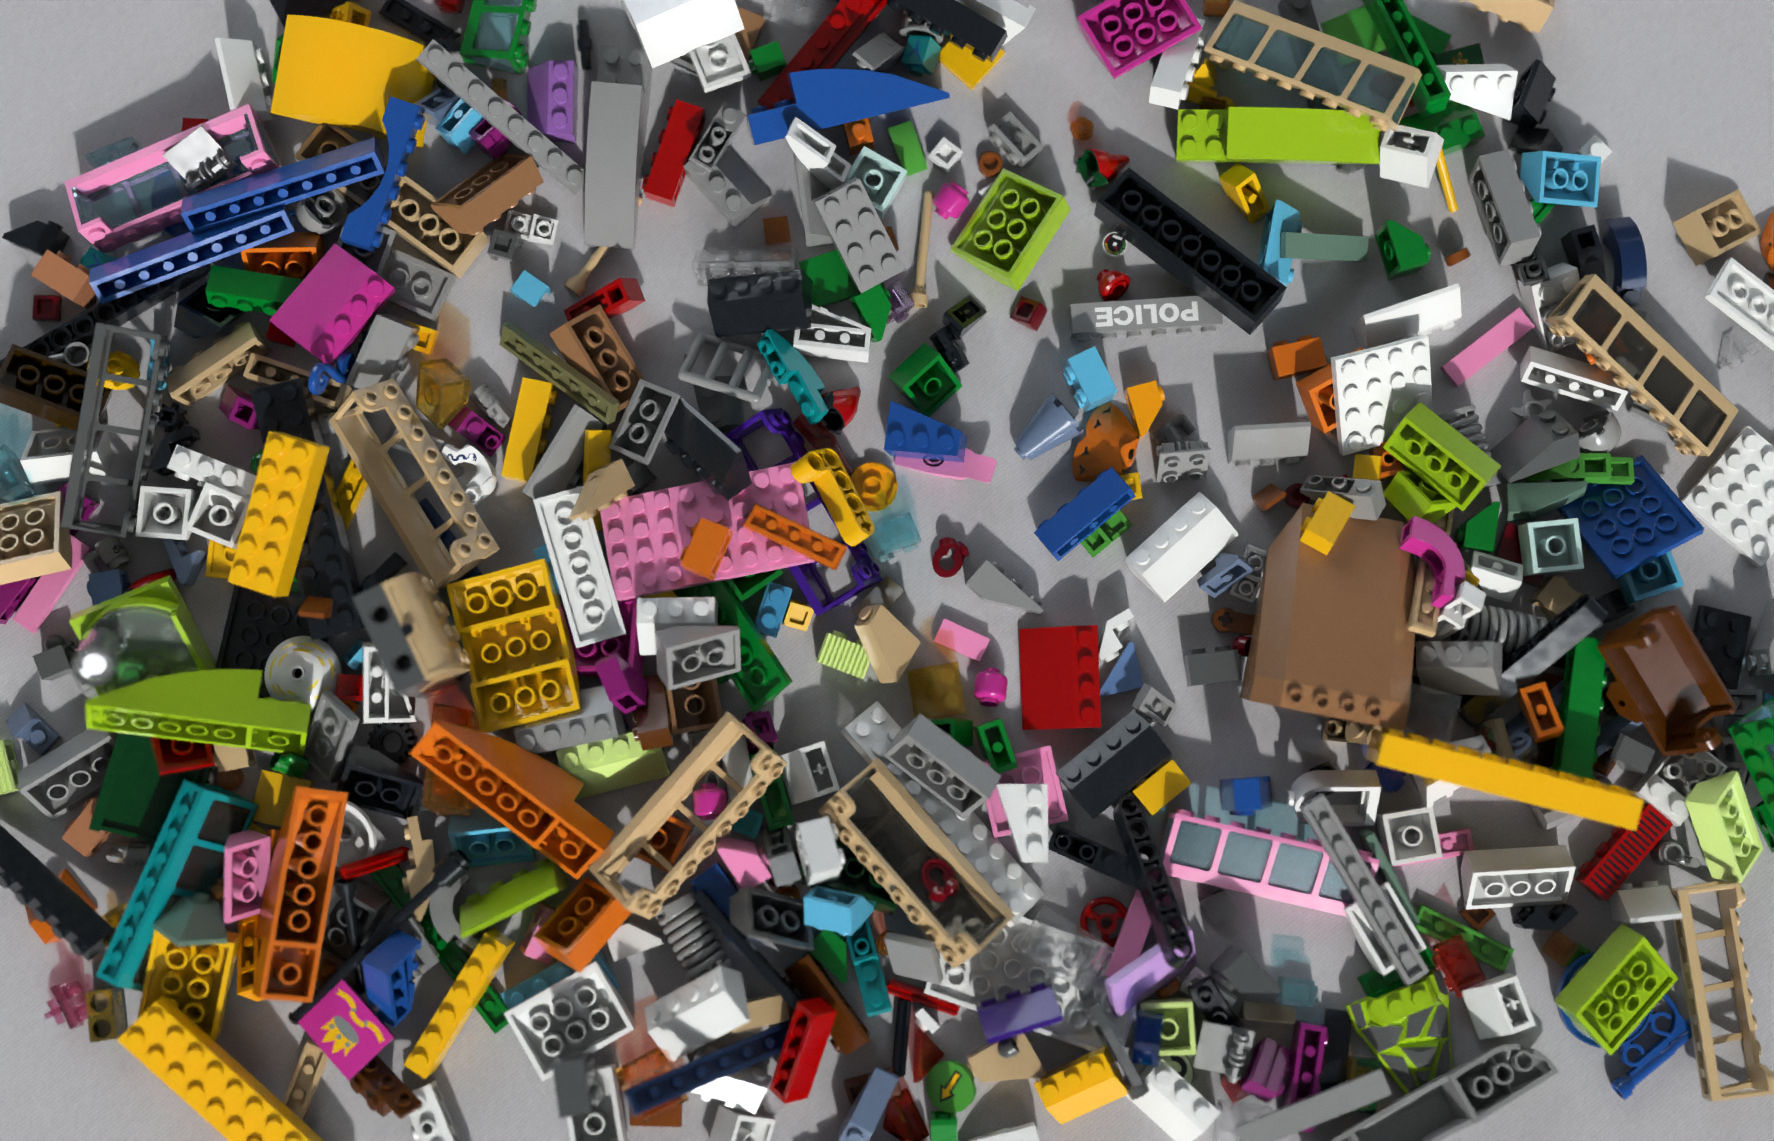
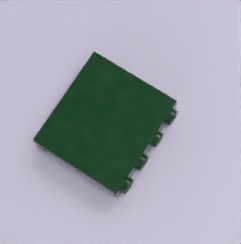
(134, 794)

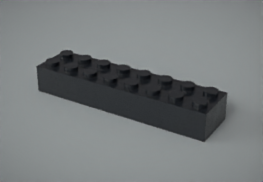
(1189, 251)

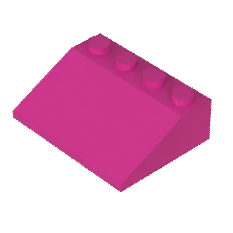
(1135, 30)
(333, 305)

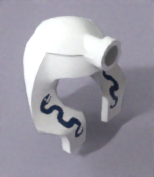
(479, 475)

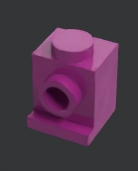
(764, 722)

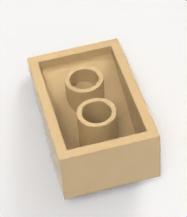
(1717, 227)

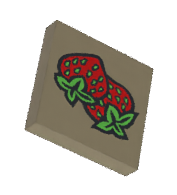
(1496, 737)

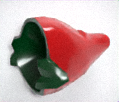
(1100, 167)

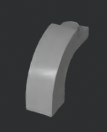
(443, 918)

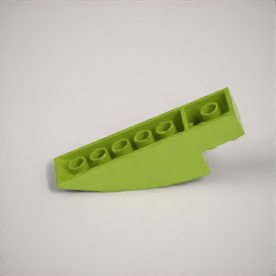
(1276, 136)
(204, 708)

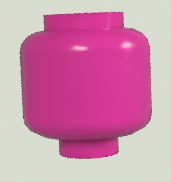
(950, 200)
(990, 687)
(709, 801)

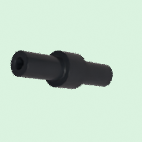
(584, 44)

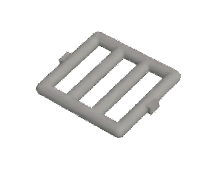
(708, 380)

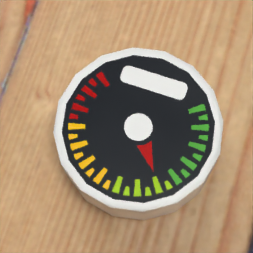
(1114, 245)

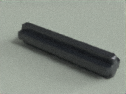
(901, 1036)

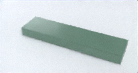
(1324, 247)
(1386, 871)

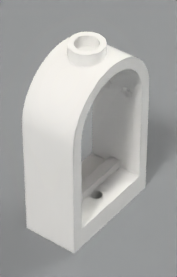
(1340, 780)

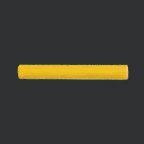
(1446, 183)

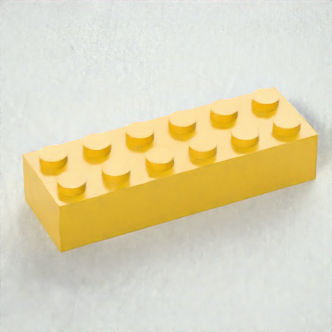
(278, 514)

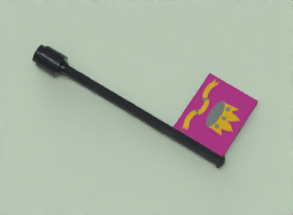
(338, 1015)

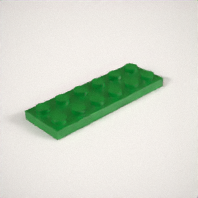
(761, 672)

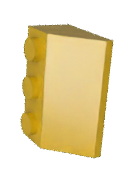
(1081, 1085)

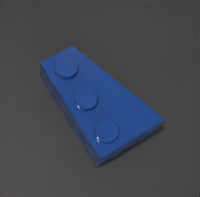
(1245, 795)
(389, 977)

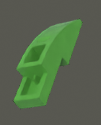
(1590, 467)

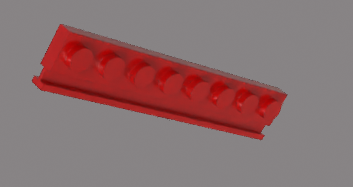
(826, 44)

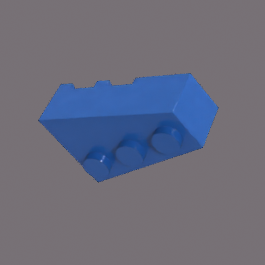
(922, 437)

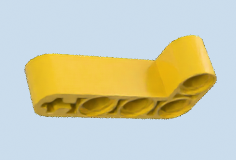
(837, 492)

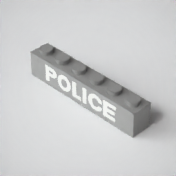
(1142, 317)

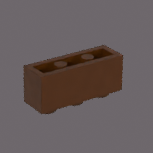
(653, 719)

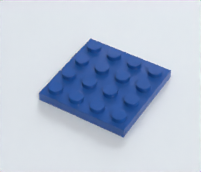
(1632, 522)

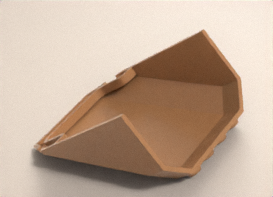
(1335, 625)

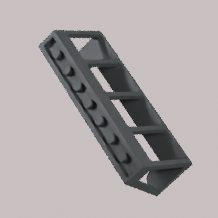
(89, 425)

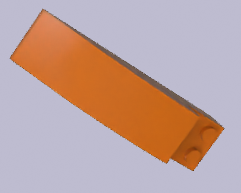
(518, 791)
(298, 895)

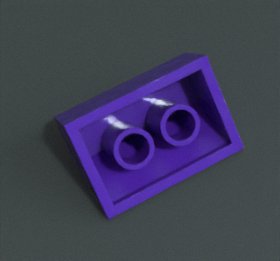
(1019, 1012)

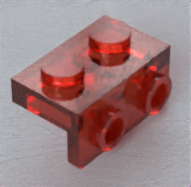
(1457, 964)

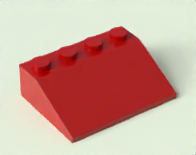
(1060, 677)

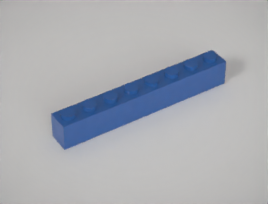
(283, 185)
(186, 253)

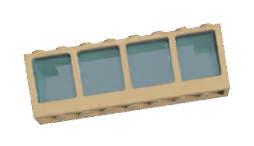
(1313, 64)

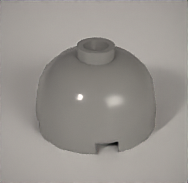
(322, 212)
(1599, 433)

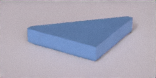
(1125, 673)

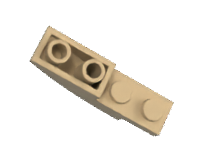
(424, 858)

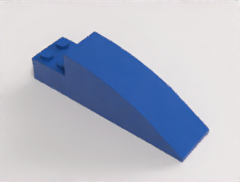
(837, 97)

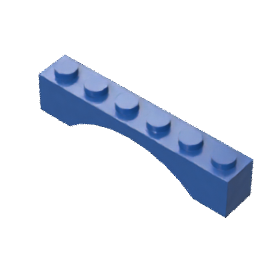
(366, 223)

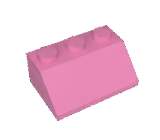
(245, 873)

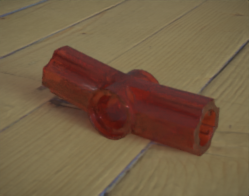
(816, 433)

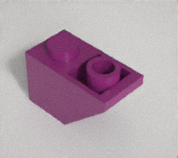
(239, 408)
(477, 431)
(622, 683)

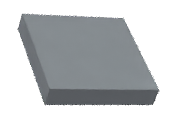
(914, 958)

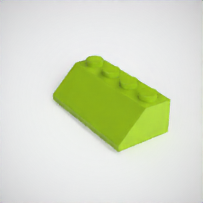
(1441, 456)

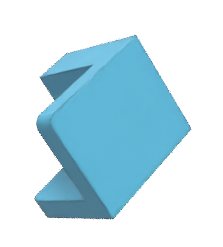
(529, 288)

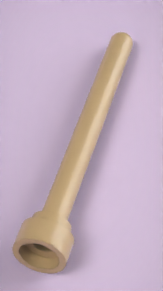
(578, 282)
(918, 294)

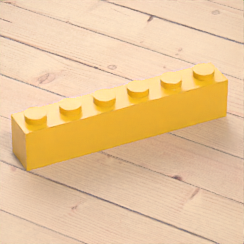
(459, 1003)

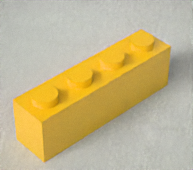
(529, 429)

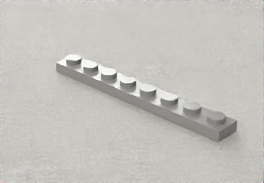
(502, 116)
(1364, 889)

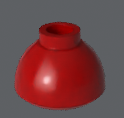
(1112, 284)

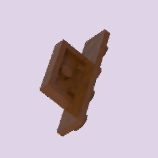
(384, 1090)

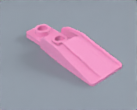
(974, 467)

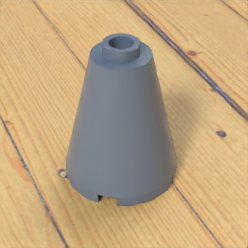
(1047, 429)

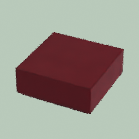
(47, 308)

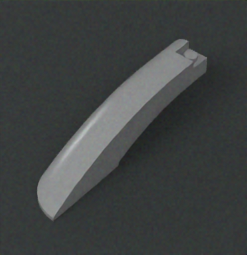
(1456, 1097)

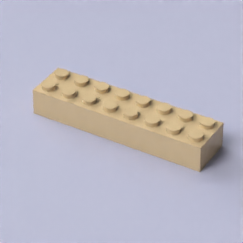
(411, 212)

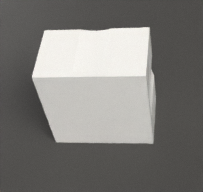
(678, 26)

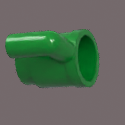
(289, 764)

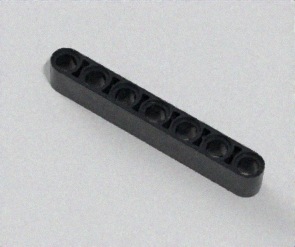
(1537, 655)
(1149, 891)

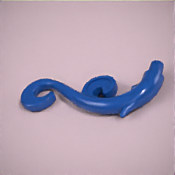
(340, 375)

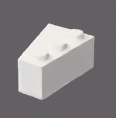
(1004, 13)
(833, 337)
(1433, 789)
(1027, 819)
(739, 1090)

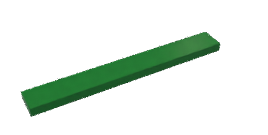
(450, 955)

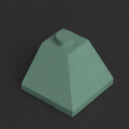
(193, 922)

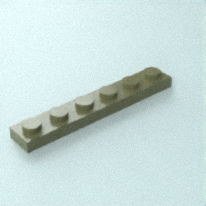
(559, 373)

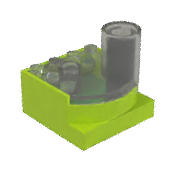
(137, 638)

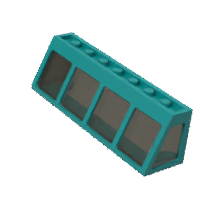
(182, 862)

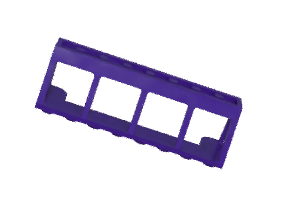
(806, 575)

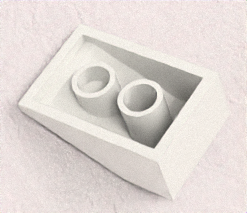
(1367, 939)

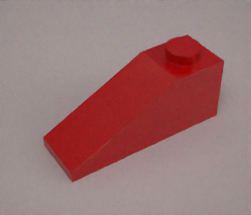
(614, 298)

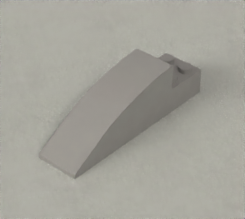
(616, 146)

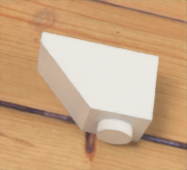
(1497, 576)
(632, 939)

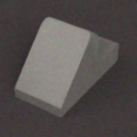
(1154, 705)

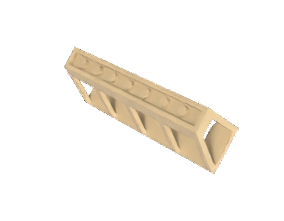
(398, 498)
(668, 799)
(1730, 896)

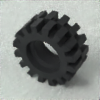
(403, 730)

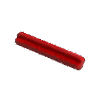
(374, 863)
(918, 996)

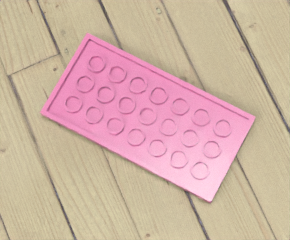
(652, 528)

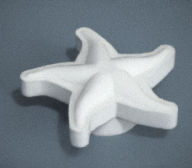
(1530, 406)

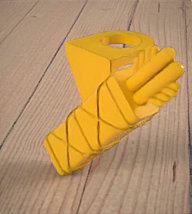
(1202, 82)

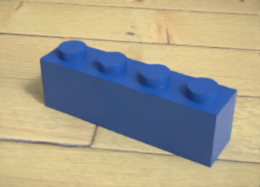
(1084, 513)

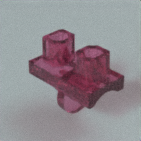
(63, 994)

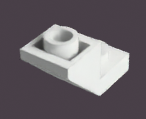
(1109, 642)

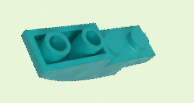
(792, 368)
(869, 970)

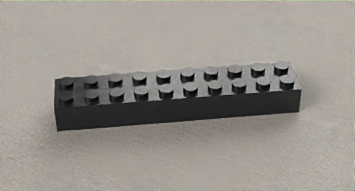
(326, 557)

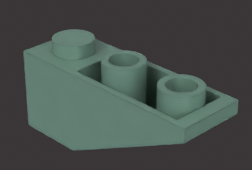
(1533, 500)

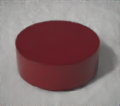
(1294, 497)

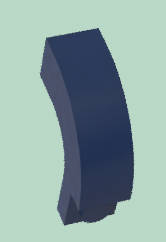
(1628, 256)

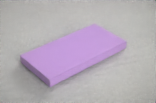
(1142, 978)

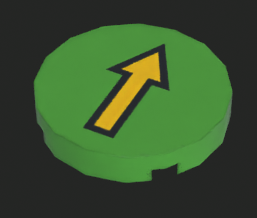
(951, 1086)

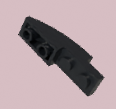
(1092, 855)

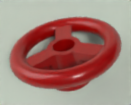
(1105, 931)

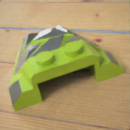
(1408, 1030)

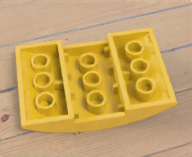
(346, 74)
(516, 646)

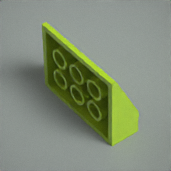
(1011, 228)
(511, 897)
(1616, 988)

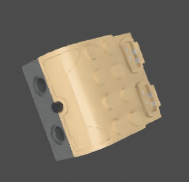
(413, 635)

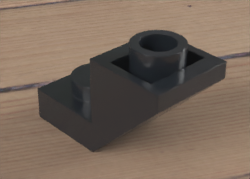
(183, 437)
(1535, 918)

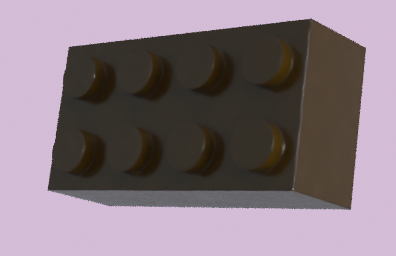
(45, 387)

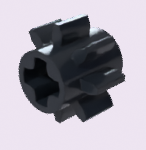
(164, 417)

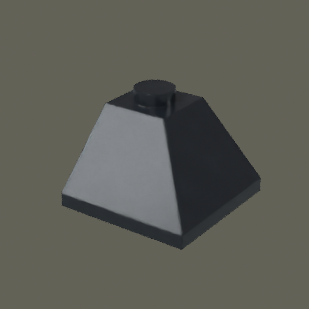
(201, 319)

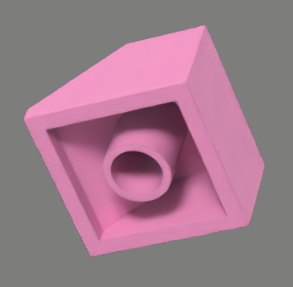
(745, 861)

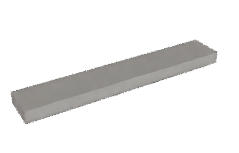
(1316, 1108)

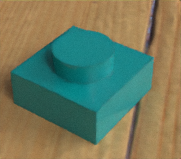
(749, 824)

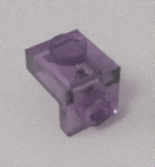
(900, 303)

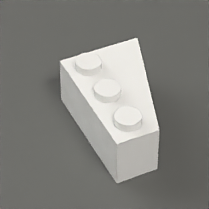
(1482, 86)
(379, 698)

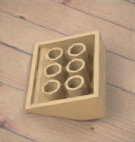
(33, 538)

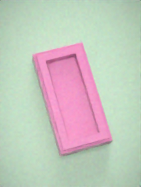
(961, 640)

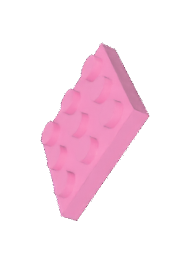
(1034, 767)

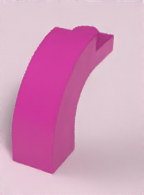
(1439, 553)

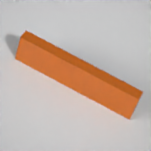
(795, 536)

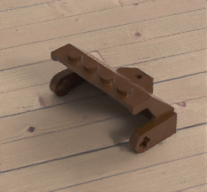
(1665, 681)

